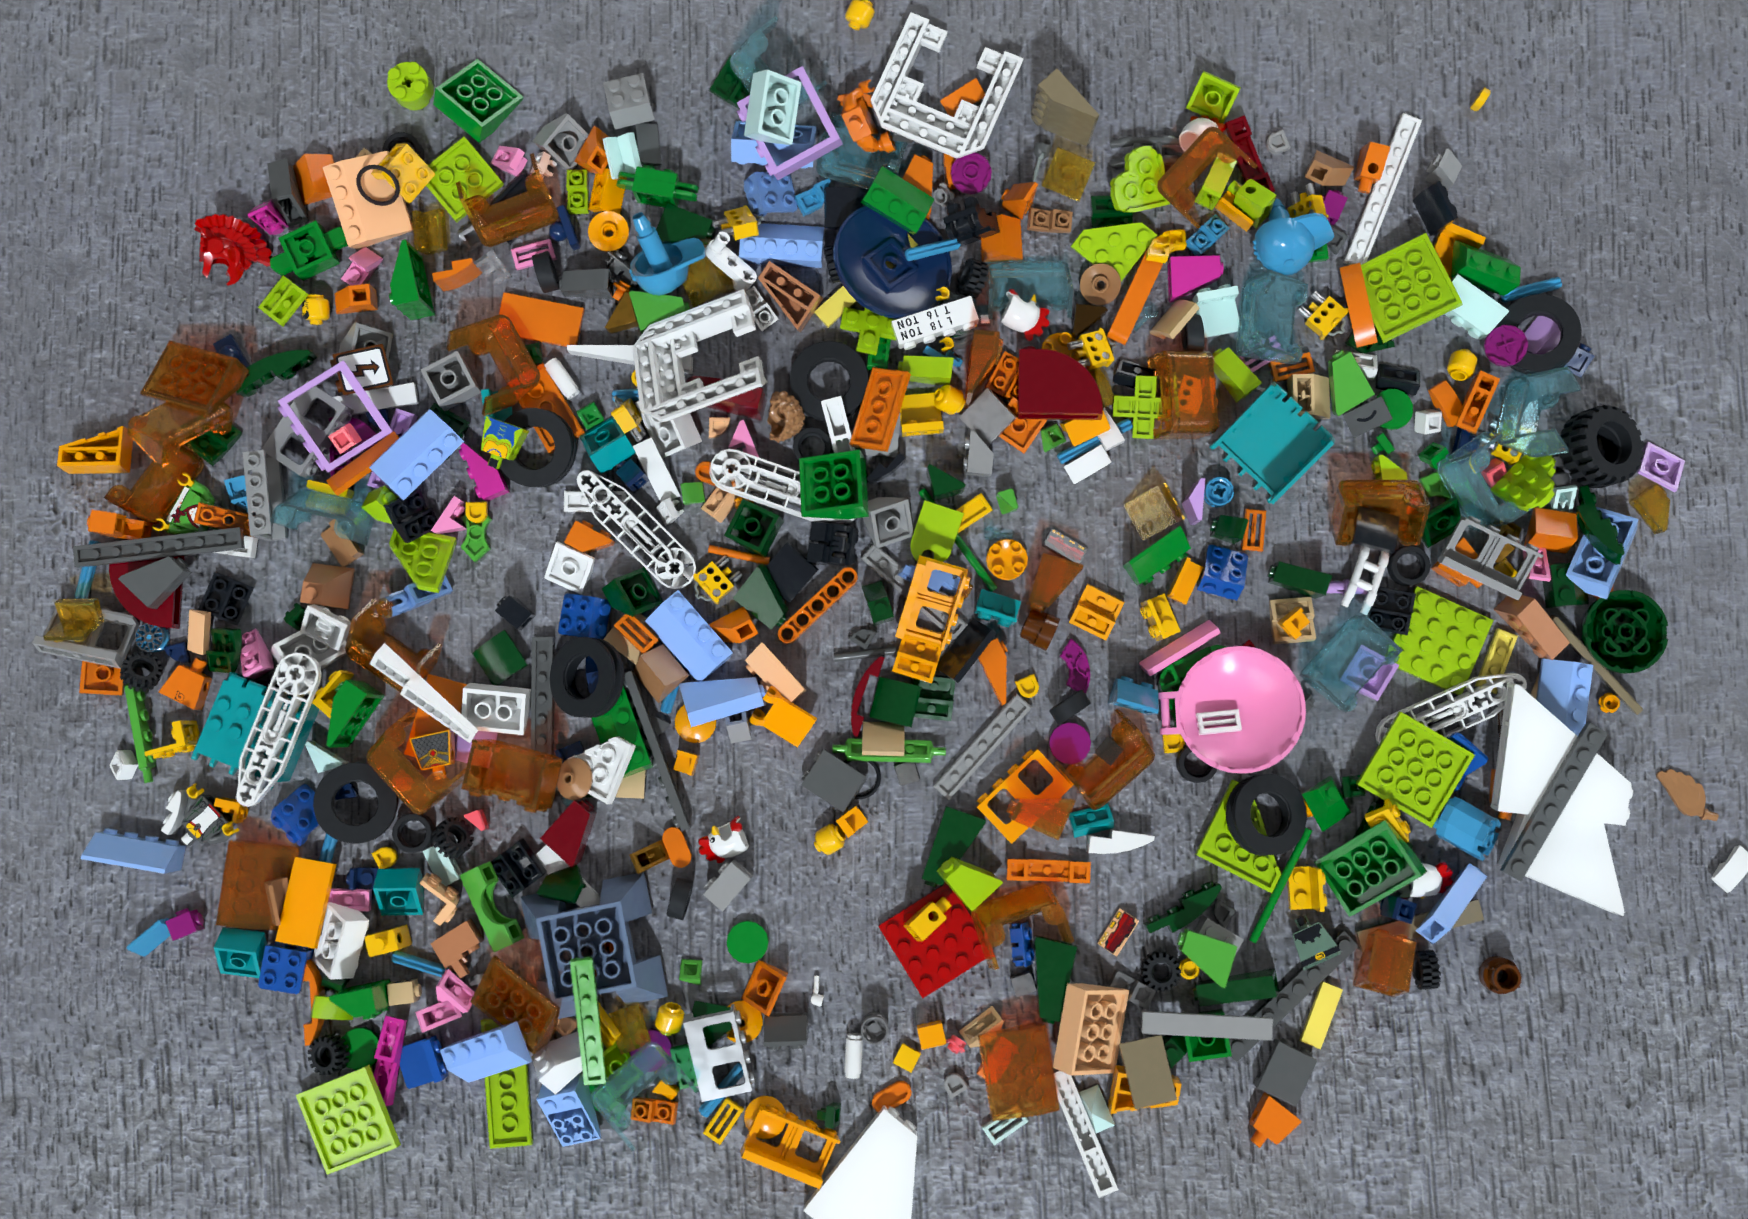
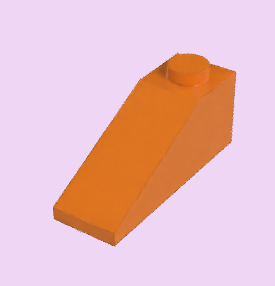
(1019, 198)
(1477, 401)
(994, 665)

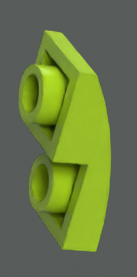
(578, 192)
(325, 1009)

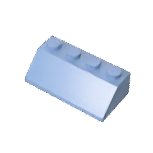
(744, 150)
(784, 246)
(416, 454)
(1590, 568)
(688, 636)
(1565, 691)
(134, 851)
(487, 1053)

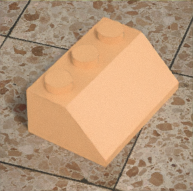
(773, 673)

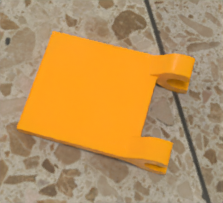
(783, 718)

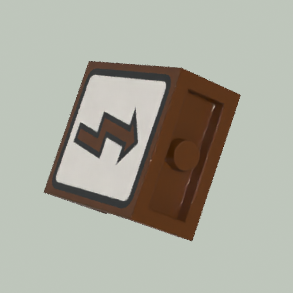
(367, 365)

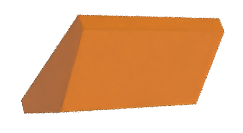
(1021, 431)
(100, 679)

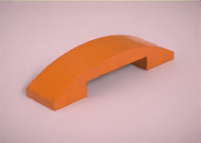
(1358, 305)
(1048, 870)
(313, 1028)

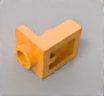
(232, 806)

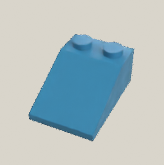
(1134, 696)

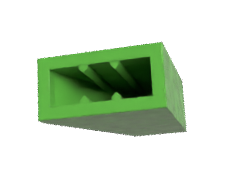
(655, 308)
(1346, 383)
(1209, 954)

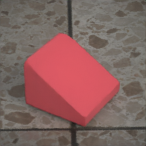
(345, 438)
(1494, 472)
(478, 819)

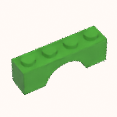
(498, 928)

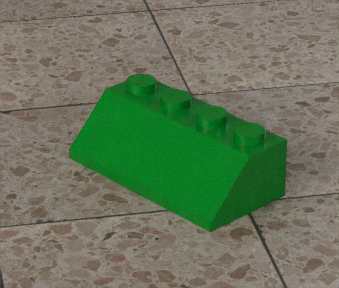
(622, 723)

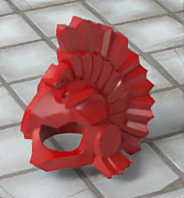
(230, 243)

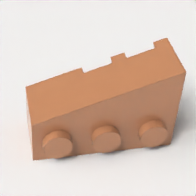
(791, 295)
(1532, 625)

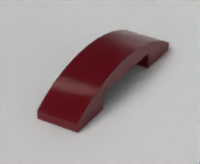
(1240, 132)
(873, 670)

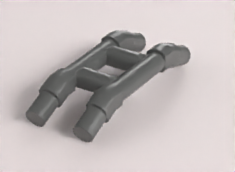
(1157, 141)

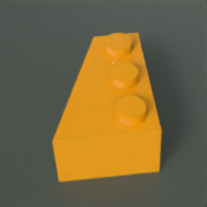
(100, 454)
(1120, 1095)

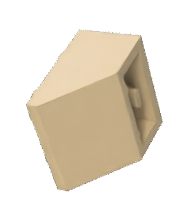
(1311, 393)

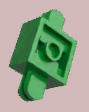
(657, 186)
(308, 242)

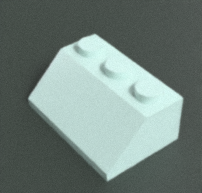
(772, 108)
(1479, 311)

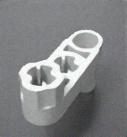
(720, 255)

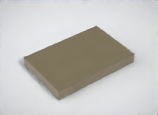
(1147, 1071)

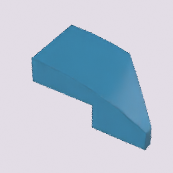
(812, 199)
(933, 353)
(237, 491)

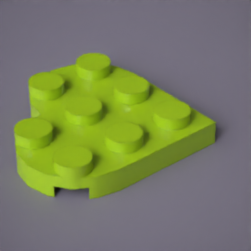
(1137, 185)
(1528, 482)

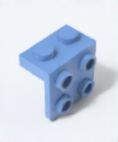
(768, 194)

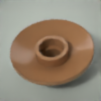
(1090, 280)
(580, 779)

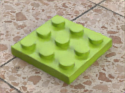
(465, 165)

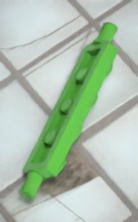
(141, 733)
(914, 751)

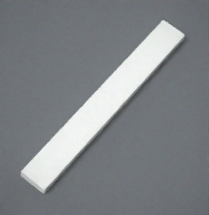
(1383, 191)

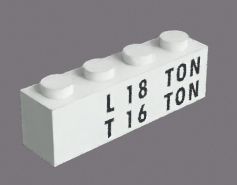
(935, 322)

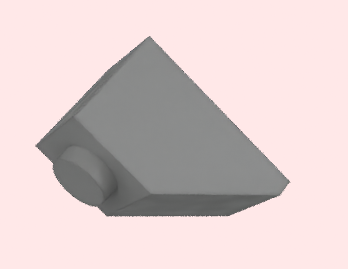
(738, 727)

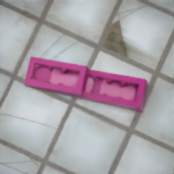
(388, 1057)

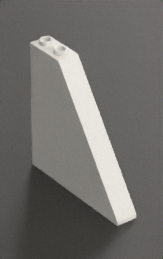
(1531, 753)
(1573, 861)
(873, 1174)

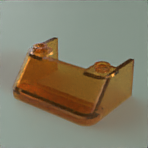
(1192, 163)
(514, 215)
(501, 340)
(369, 634)
(401, 776)
(1098, 780)
(1016, 905)

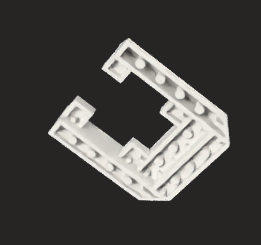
(898, 95)
(664, 343)

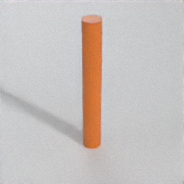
(738, 554)

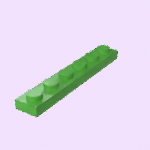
(588, 1020)

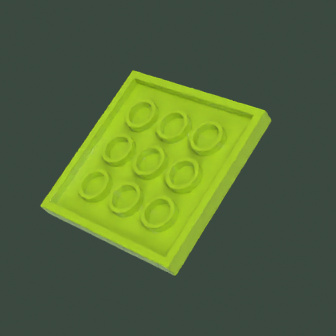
(1408, 288)
(1441, 641)
(1415, 769)
(348, 1120)

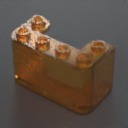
(1186, 394)
(1393, 497)
(512, 774)

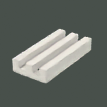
(1201, 724)

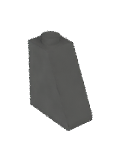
(286, 192)
(587, 283)
(157, 580)

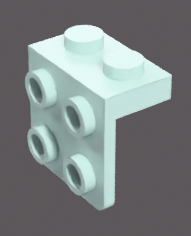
(1218, 310)

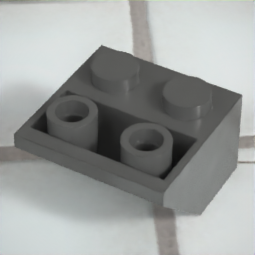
(786, 1030)

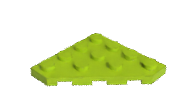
(1224, 851)

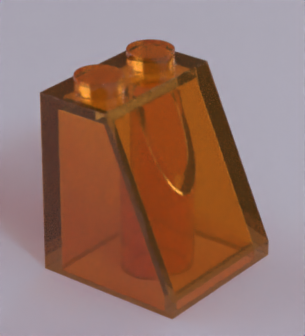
(1050, 580)
(1042, 814)
(1386, 964)

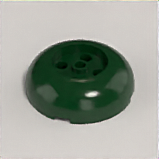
(1638, 613)

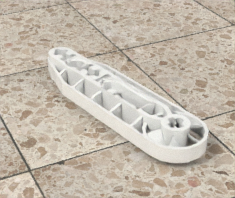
(730, 459)
(627, 521)
(1460, 705)
(271, 740)

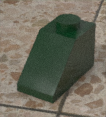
(1228, 528)
(1175, 1048)

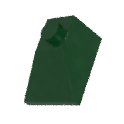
(633, 593)

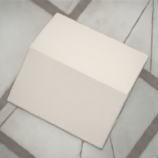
(569, 568)

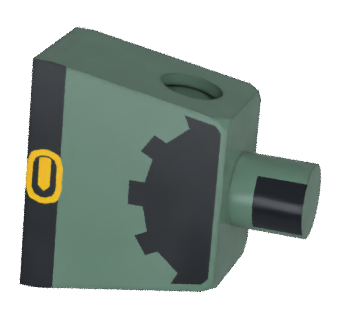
(1313, 943)

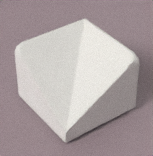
(1428, 421)
(123, 764)

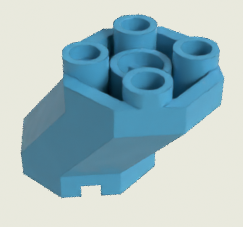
(1467, 828)

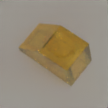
(1653, 508)

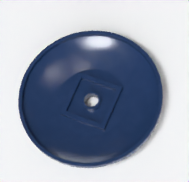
(860, 257)

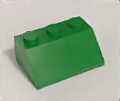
(898, 200)
(1485, 269)
(1158, 557)
(364, 999)

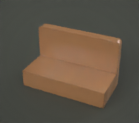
(343, 549)
(276, 893)

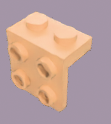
(446, 894)

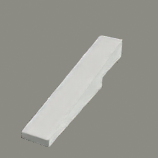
(617, 353)
(421, 693)
(1084, 1135)

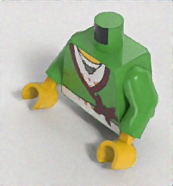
(184, 510)

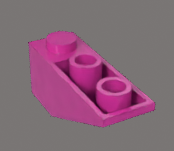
(268, 217)
(488, 479)

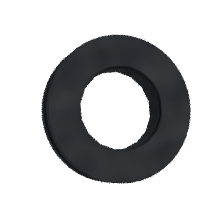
(1562, 315)
(828, 352)
(564, 449)
(609, 680)
(1239, 814)
(333, 825)

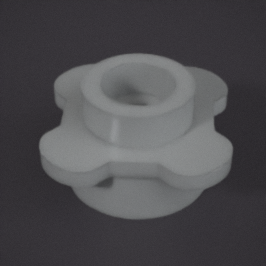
(938, 195)

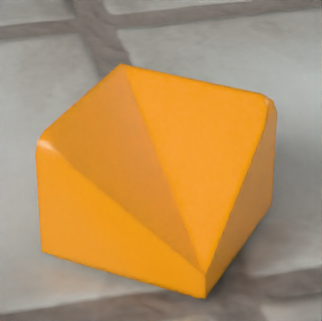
(666, 1090)

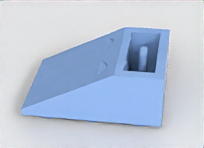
(570, 1112)

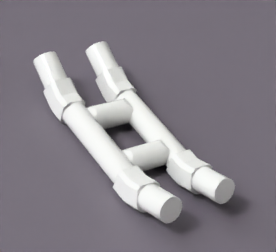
(1372, 587)

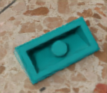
(1091, 821)

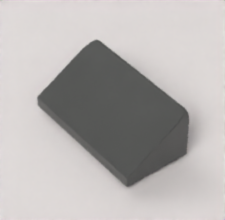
(648, 144)

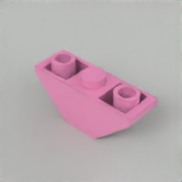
(255, 655)

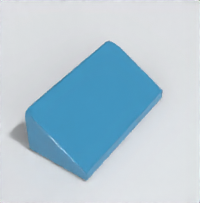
(150, 938)

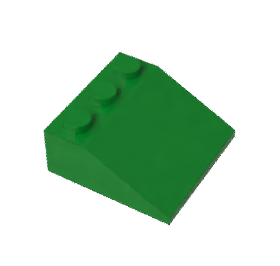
(476, 100)
(410, 284)
(834, 486)
(350, 711)

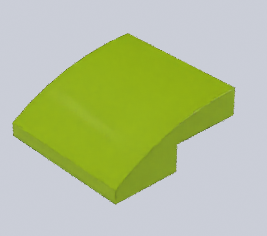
(283, 301)

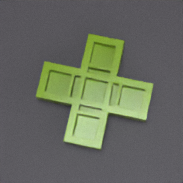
(870, 326)
(1142, 407)

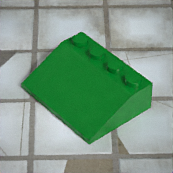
(1370, 867)

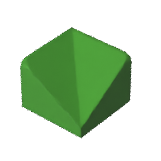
(1007, 501)

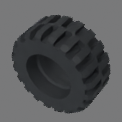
(1621, 445)

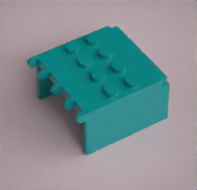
(1274, 441)
(232, 722)

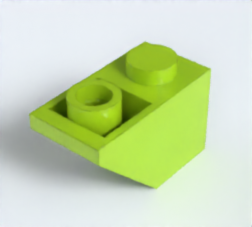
(1387, 470)
(375, 503)

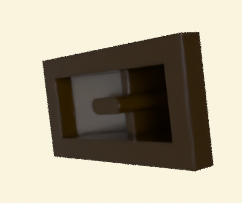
(1084, 317)

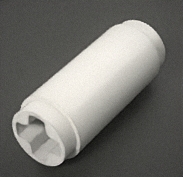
(562, 378)
(853, 1055)

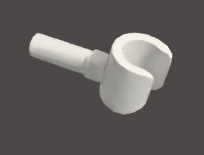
(816, 998)

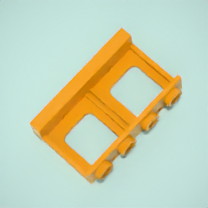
(920, 596)
(1018, 789)
(783, 1157)

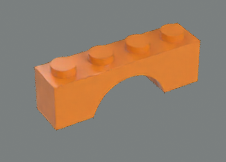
(118, 526)

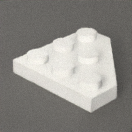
(608, 767)

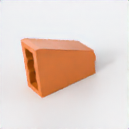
(920, 175)

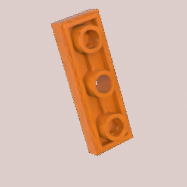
(215, 517)

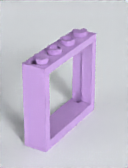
(810, 154)
(309, 443)

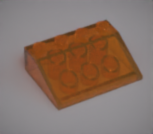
(983, 355)
(194, 377)
(243, 890)
(511, 998)
(1018, 1072)

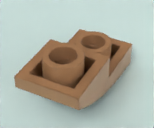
(1049, 221)

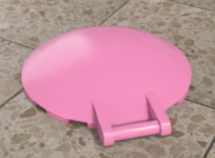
(1268, 705)

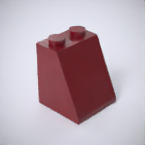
(571, 831)

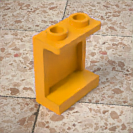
(1446, 238)

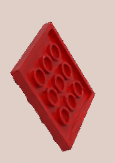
(944, 953)

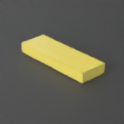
(1497, 656)
(1321, 1015)

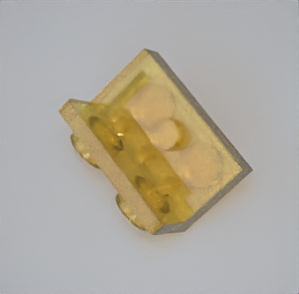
(429, 231)
(632, 1028)

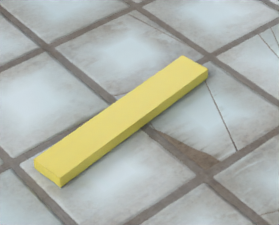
(833, 308)

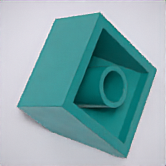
(607, 445)
(399, 891)
(240, 952)

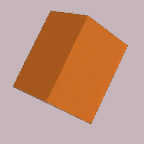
(311, 177)
(1003, 245)
(1552, 530)
(764, 987)

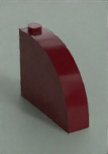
(1055, 387)
(747, 404)
(166, 615)

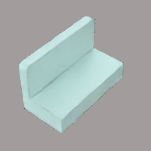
(622, 154)
(443, 867)

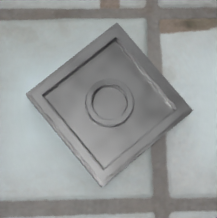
(988, 417)

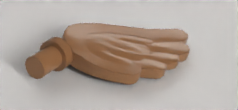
(1686, 794)

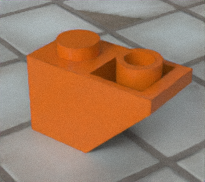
(592, 154)
(356, 299)
(586, 539)
(735, 626)

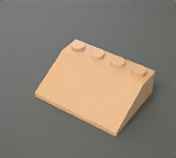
(361, 220)
(1090, 1029)

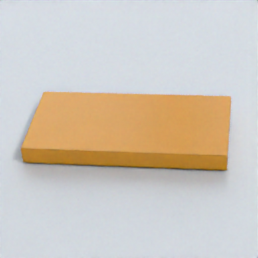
(305, 902)

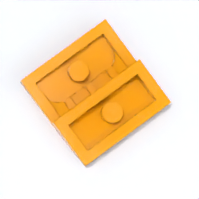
(1096, 611)
(917, 658)

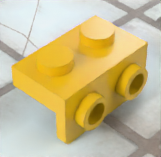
(1392, 815)

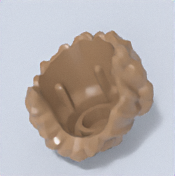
(784, 416)

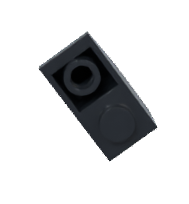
(514, 612)

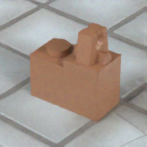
(453, 946)

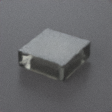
(1108, 751)

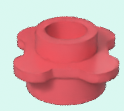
(955, 1044)

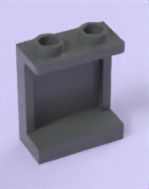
(833, 780)
(1286, 1072)

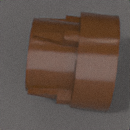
(1039, 629)
(1488, 975)

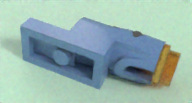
(938, 579)
(409, 599)

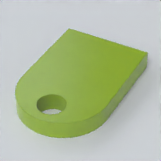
(936, 531)

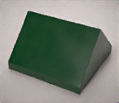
(943, 484)
(1441, 521)

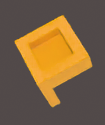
(1294, 622)
(686, 762)
(852, 821)
(931, 1034)

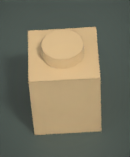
(404, 992)

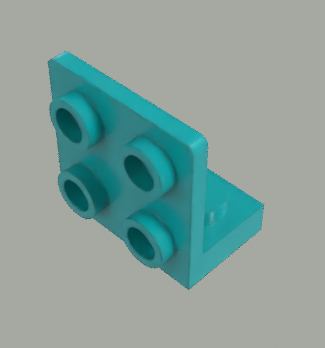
(997, 607)

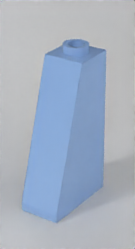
(720, 698)
(1451, 904)

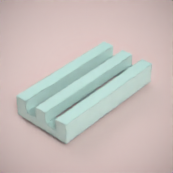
(989, 1124)

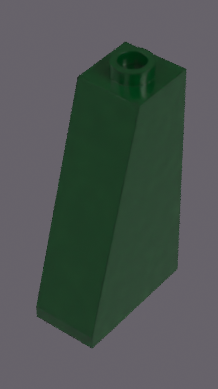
(952, 839)
(1052, 971)
(1239, 988)

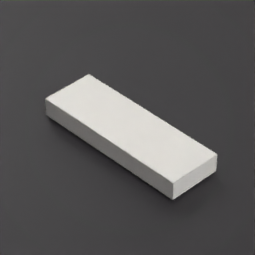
(575, 501)

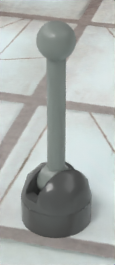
(1041, 151)

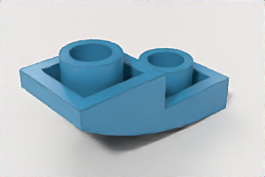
(1206, 235)

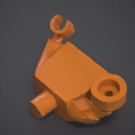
(860, 123)

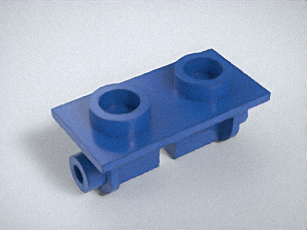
(1023, 953)

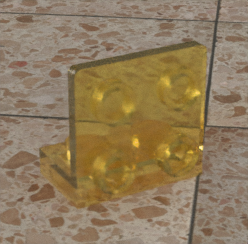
(706, 281)
(1154, 511)
(77, 619)

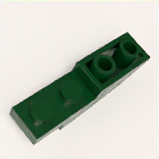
(280, 365)
(1596, 529)
(1192, 906)

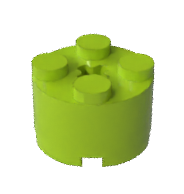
(407, 75)

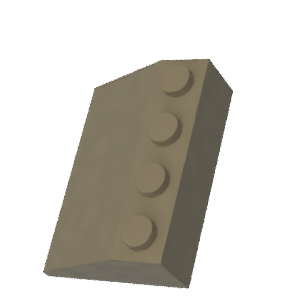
(1063, 109)

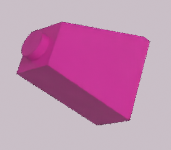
(1191, 273)

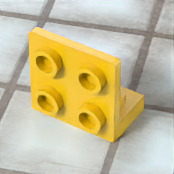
(409, 170)
(920, 415)
(1160, 617)
(324, 696)
(186, 736)
(1306, 889)

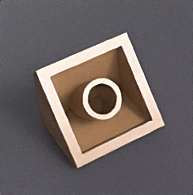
(659, 672)

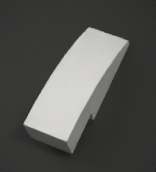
(837, 424)
(656, 470)
(1117, 842)

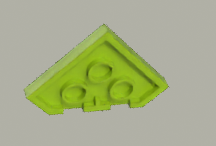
(1114, 245)
(425, 558)

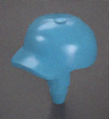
(1288, 242)
(662, 265)

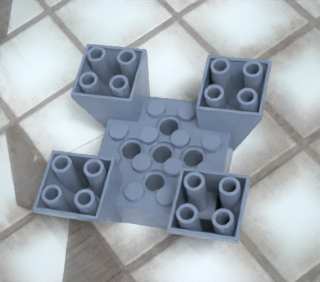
(619, 971)

